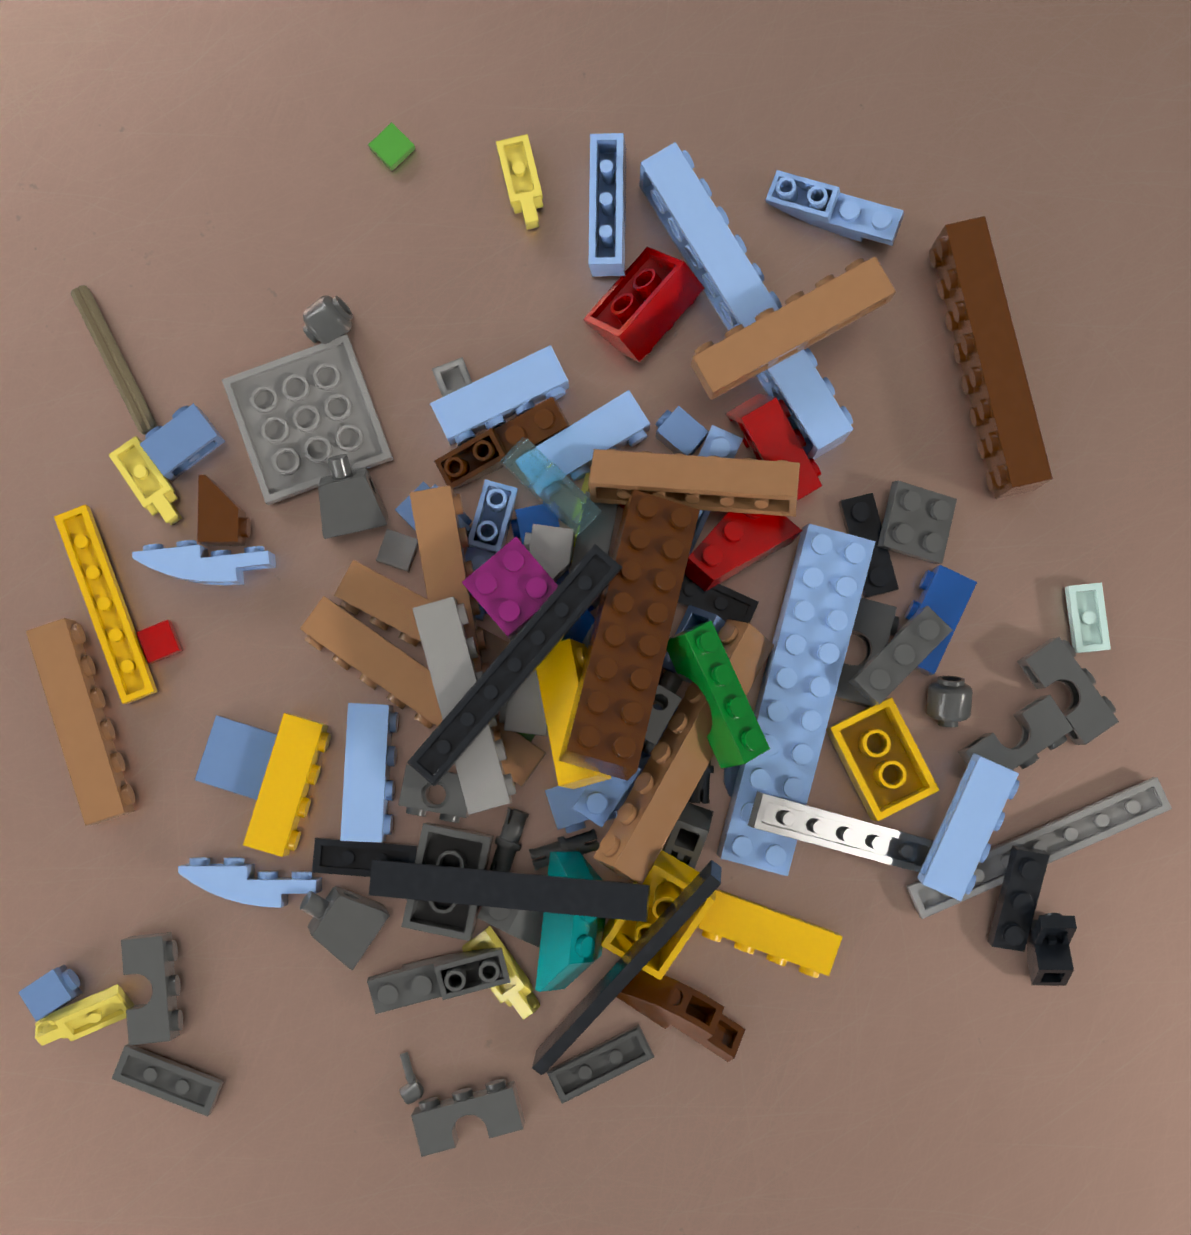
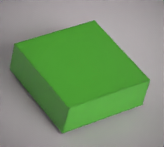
(391, 146)

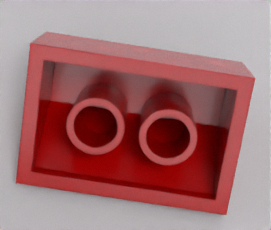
(644, 303)

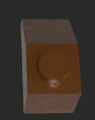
(219, 517)

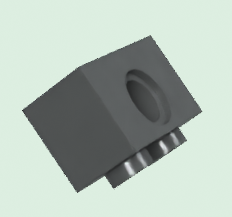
(416, 798)

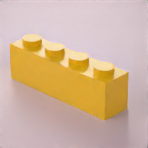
(558, 685)
(286, 785)
(771, 932)

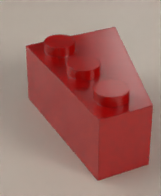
(772, 438)
(736, 544)

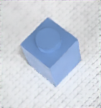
(680, 432)
(51, 992)

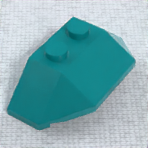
(568, 941)

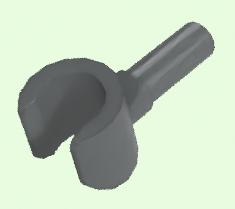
(413, 1090)

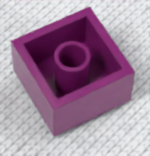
(511, 586)

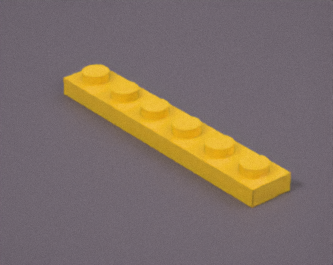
(105, 604)

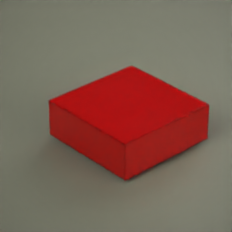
(159, 641)

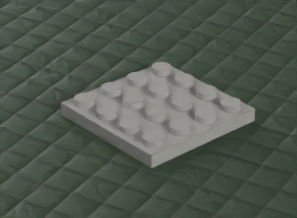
(302, 414)

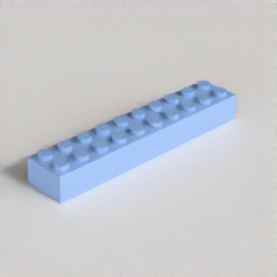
(739, 292)
(798, 688)

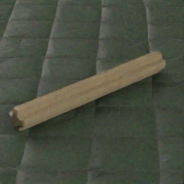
(113, 359)

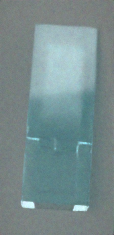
(550, 485)

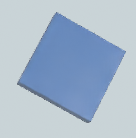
(236, 757)

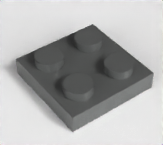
(917, 522)

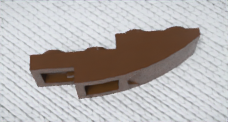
(482, 454)
(688, 1010)

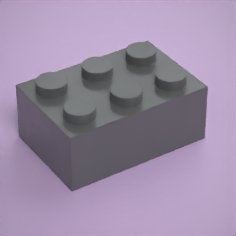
(452, 848)

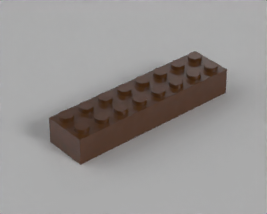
(989, 358)
(630, 637)

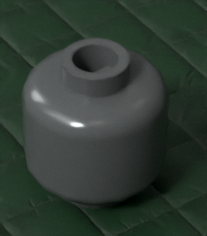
(327, 319)
(949, 700)

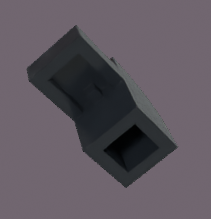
(1049, 949)

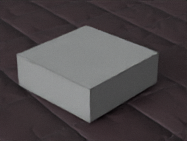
(452, 376)
(397, 550)

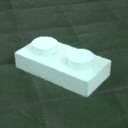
(1087, 618)

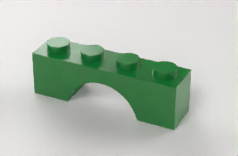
(734, 730)

